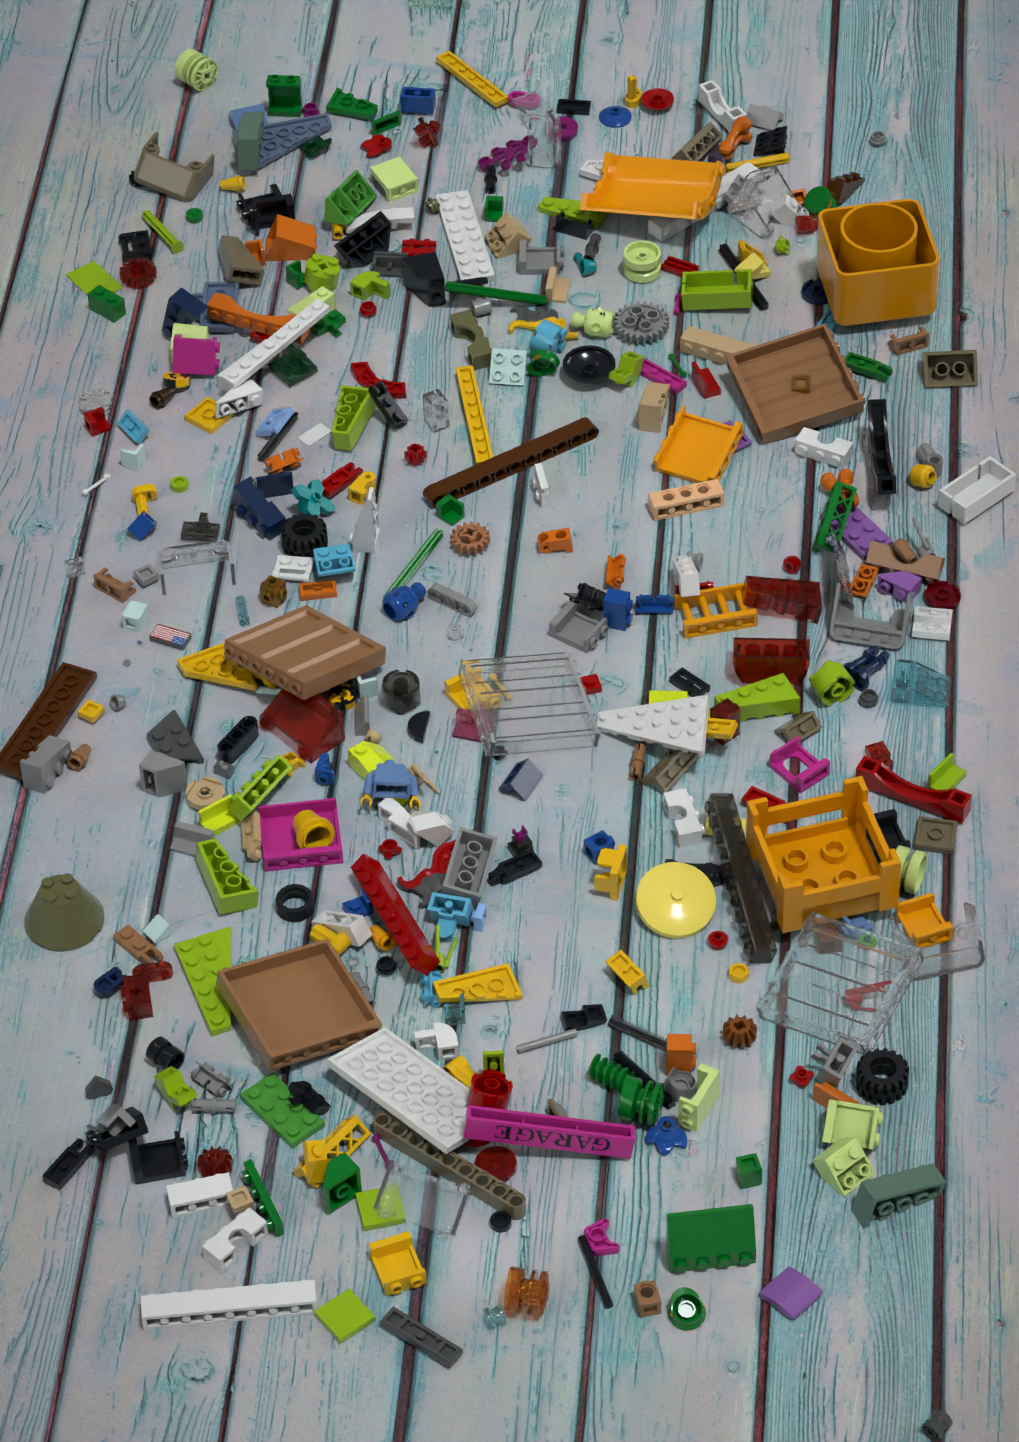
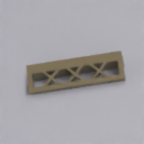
(697, 140)
(670, 769)

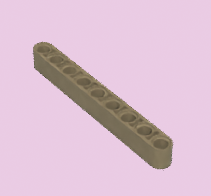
(450, 1165)

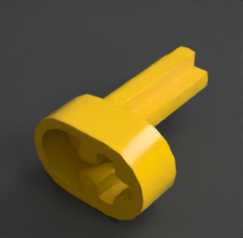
(633, 94)
(141, 496)

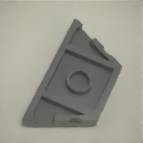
(174, 740)

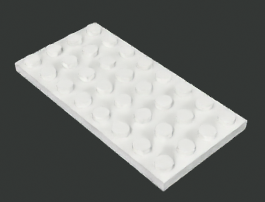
(407, 1086)

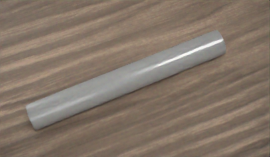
(546, 1040)

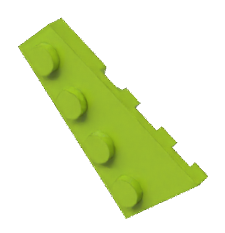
(554, 206)

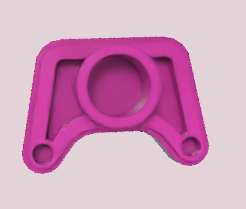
(598, 1239)

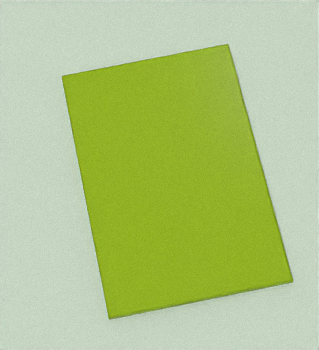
(92, 275)

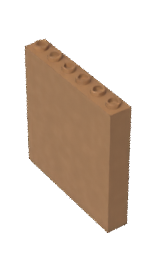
(298, 1004)

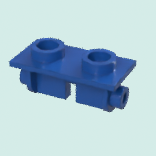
(648, 604)

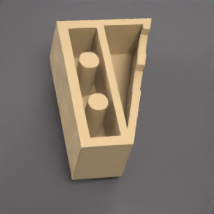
(653, 407)

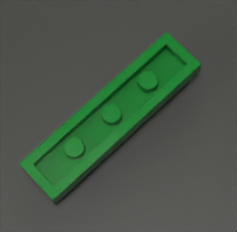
(265, 1203)

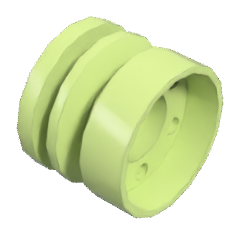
(196, 69)

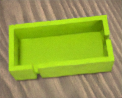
(717, 290)

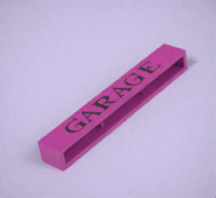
(549, 1131)

